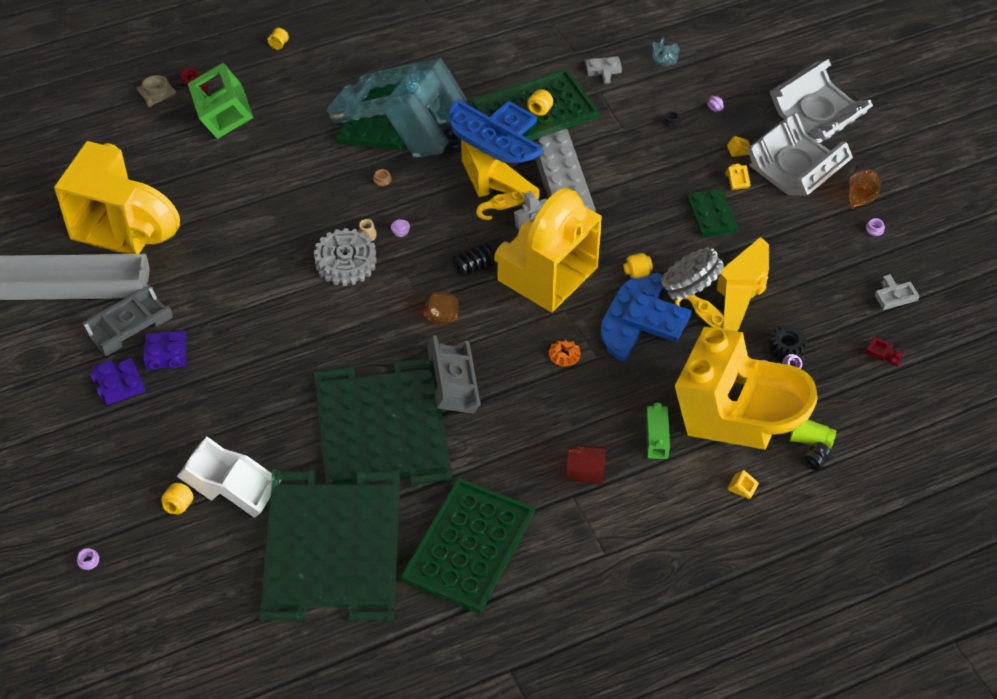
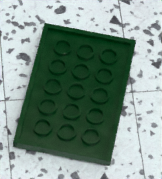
(569, 106)
(372, 131)
(468, 545)

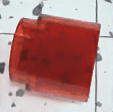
(586, 464)

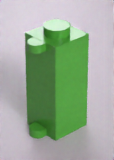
(657, 432)

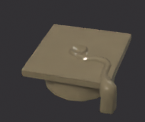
(155, 89)

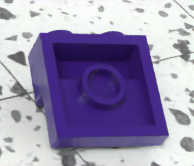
(165, 350)
(117, 380)

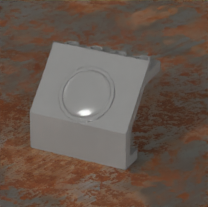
(817, 101)
(794, 158)

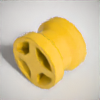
(278, 38)

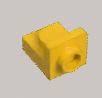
(738, 176)

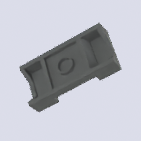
(126, 319)
(454, 376)

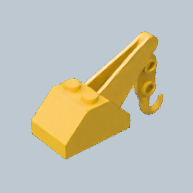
(489, 174)
(738, 283)

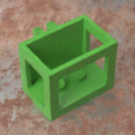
(226, 107)

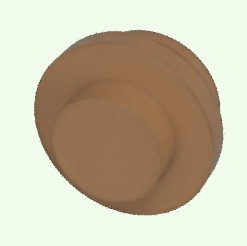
(382, 177)

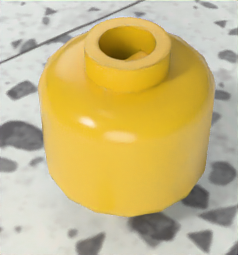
(540, 102)
(638, 265)
(177, 498)

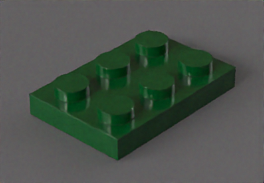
(712, 213)

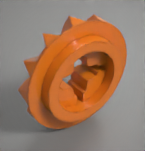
(561, 358)

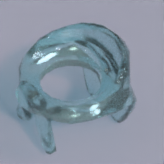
(670, 53)

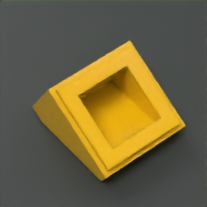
(738, 146)
(743, 484)

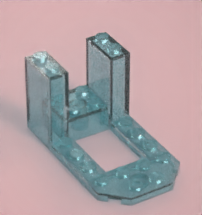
(420, 87)

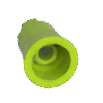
(813, 432)

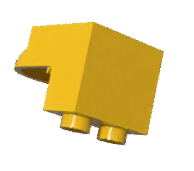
(110, 209)
(552, 251)
(771, 402)

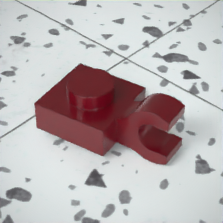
(882, 349)

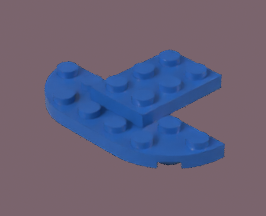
(498, 134)
(638, 310)

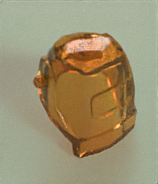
(863, 187)
(441, 308)

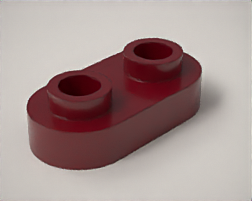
(191, 74)

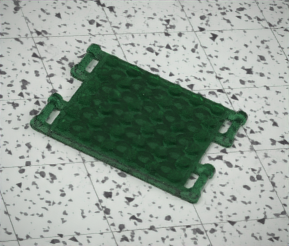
(382, 424)
(331, 547)

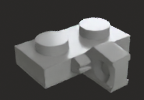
(603, 67)
(529, 209)
(895, 294)

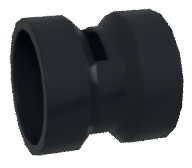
(816, 456)

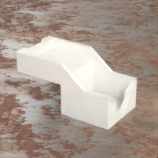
(228, 473)

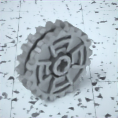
(345, 257)
(692, 273)

